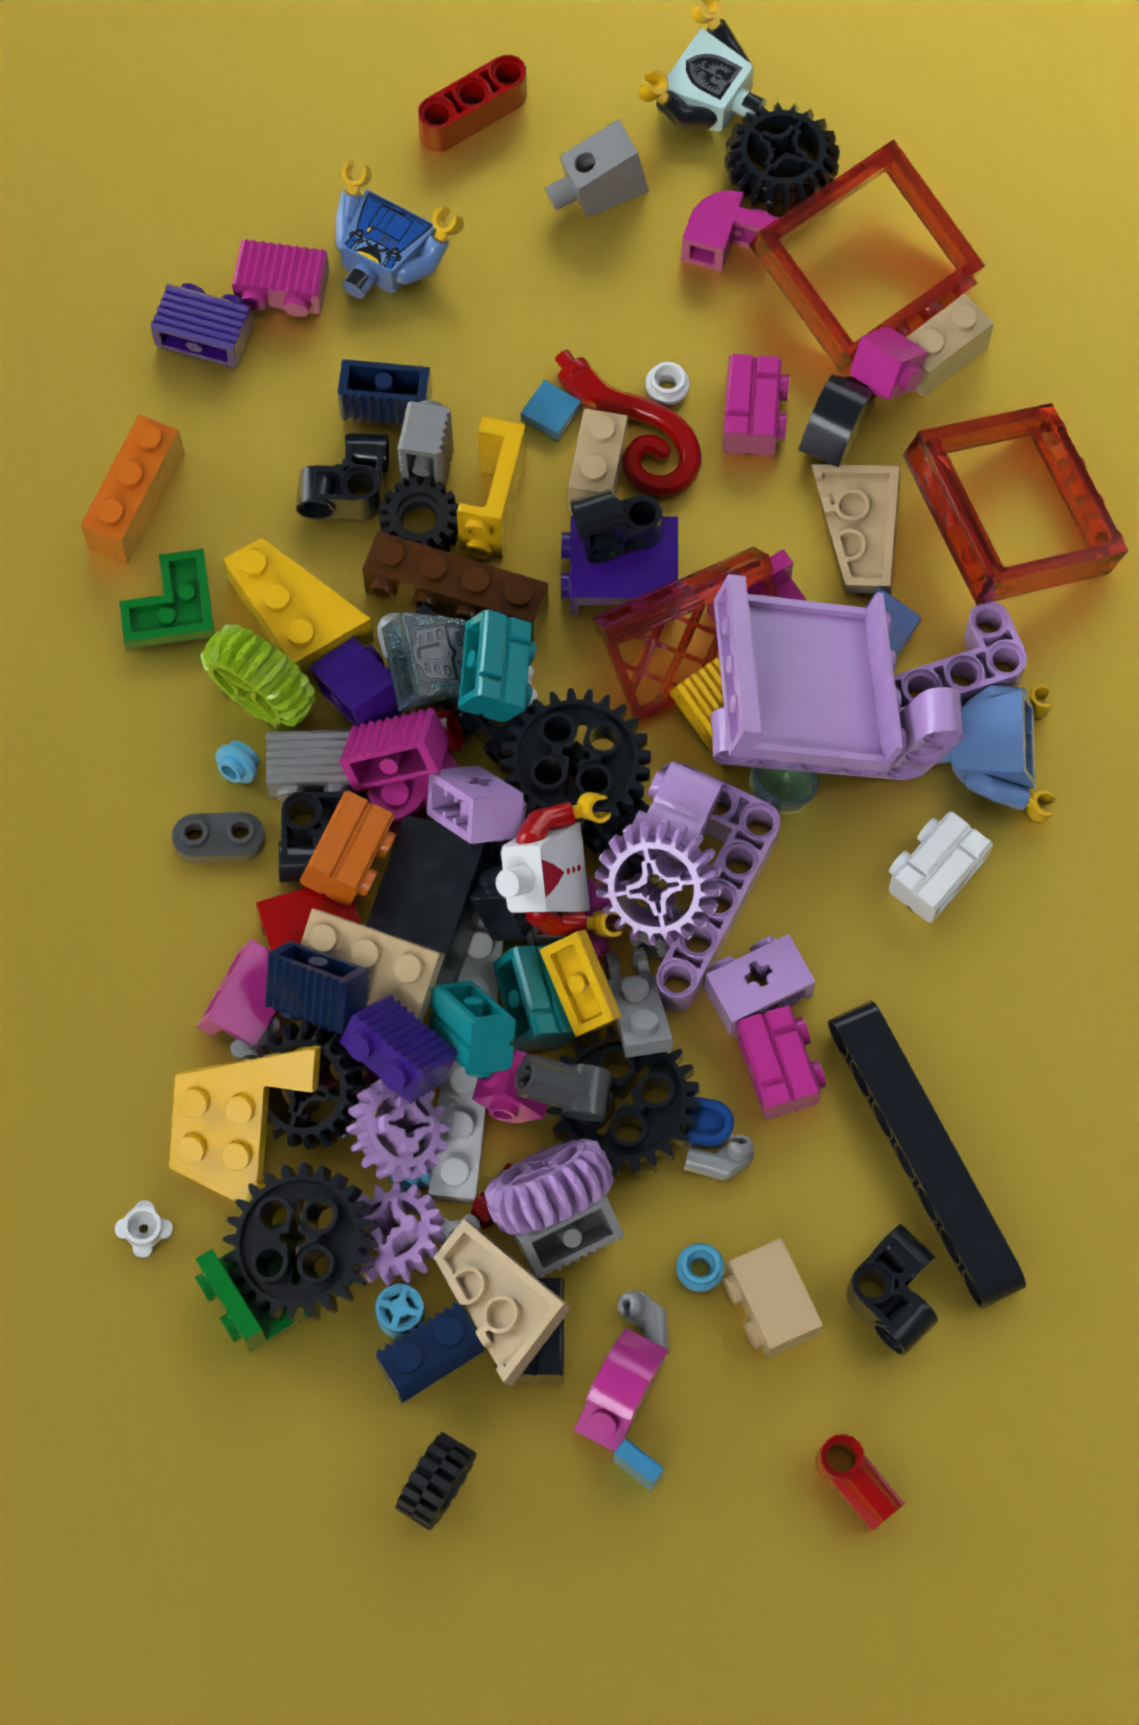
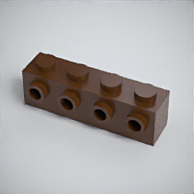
(450, 583)

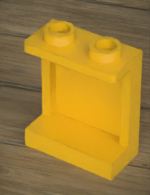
(502, 454)

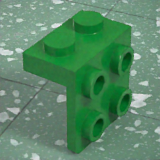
(241, 1317)

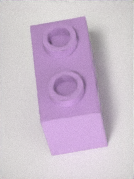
(475, 804)
(770, 959)

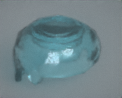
(783, 789)

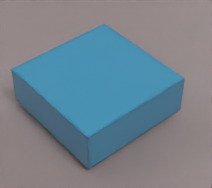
(551, 410)
(638, 1464)

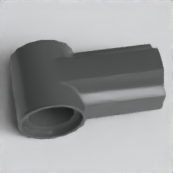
(575, 1088)

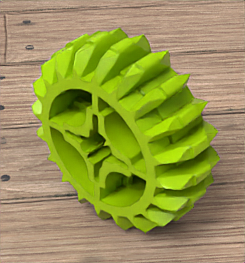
(258, 677)

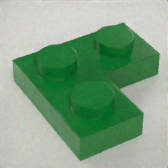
(177, 615)

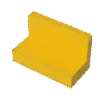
(580, 983)

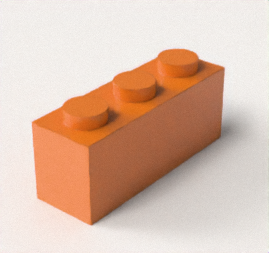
(133, 489)

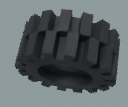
(421, 496)
(435, 1480)

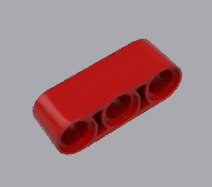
(480, 86)

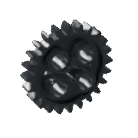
(617, 768)
(659, 1122)
(342, 1241)

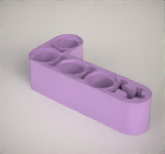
(977, 662)

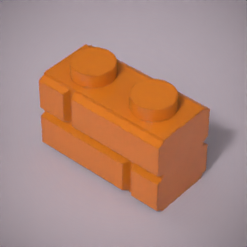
(348, 848)

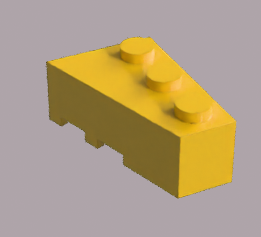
(293, 605)

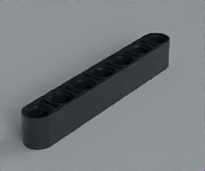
(927, 1154)

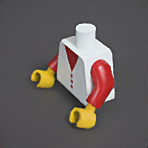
(548, 872)

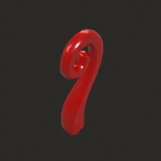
(585, 384)

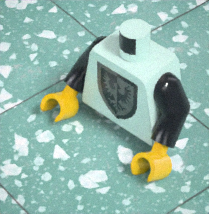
(708, 80)

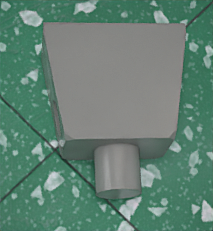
(599, 172)

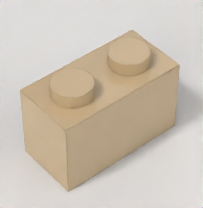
(952, 341)
(597, 454)
(772, 1298)

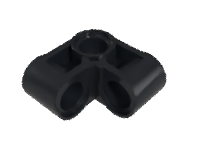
(330, 490)
(608, 525)
(300, 841)
(899, 1314)

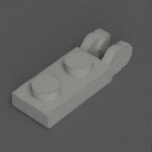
(643, 1020)

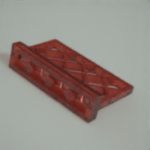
(665, 605)

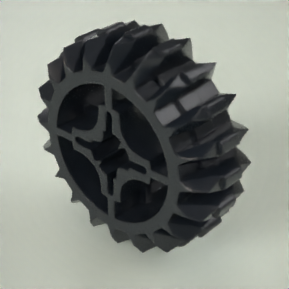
(770, 140)
(296, 1117)

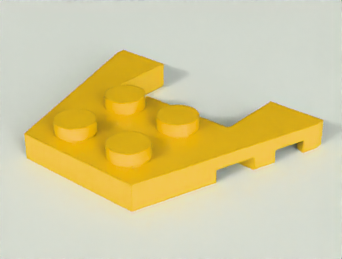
(224, 1115)

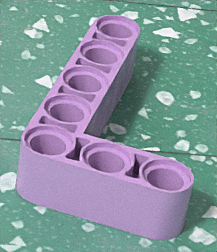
(931, 726)
(738, 846)

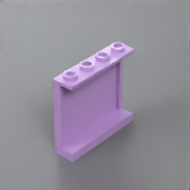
(808, 680)

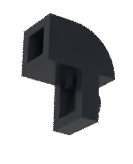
(837, 419)

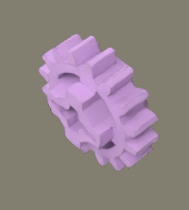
(389, 1144)
(401, 1238)

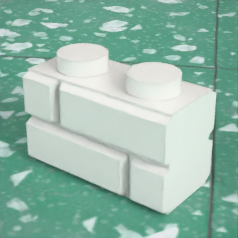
(939, 866)

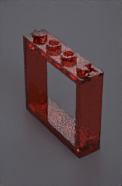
(802, 295)
(963, 528)

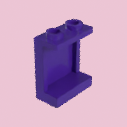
(622, 577)

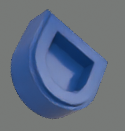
(713, 1123)

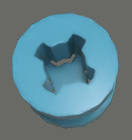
(401, 1301)

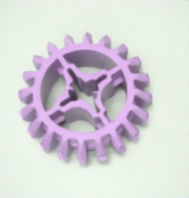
(662, 918)
(549, 1186)

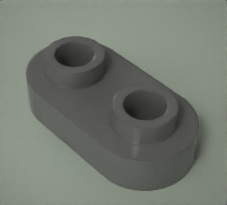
(217, 841)

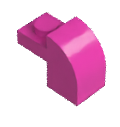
(717, 225)
(620, 1389)

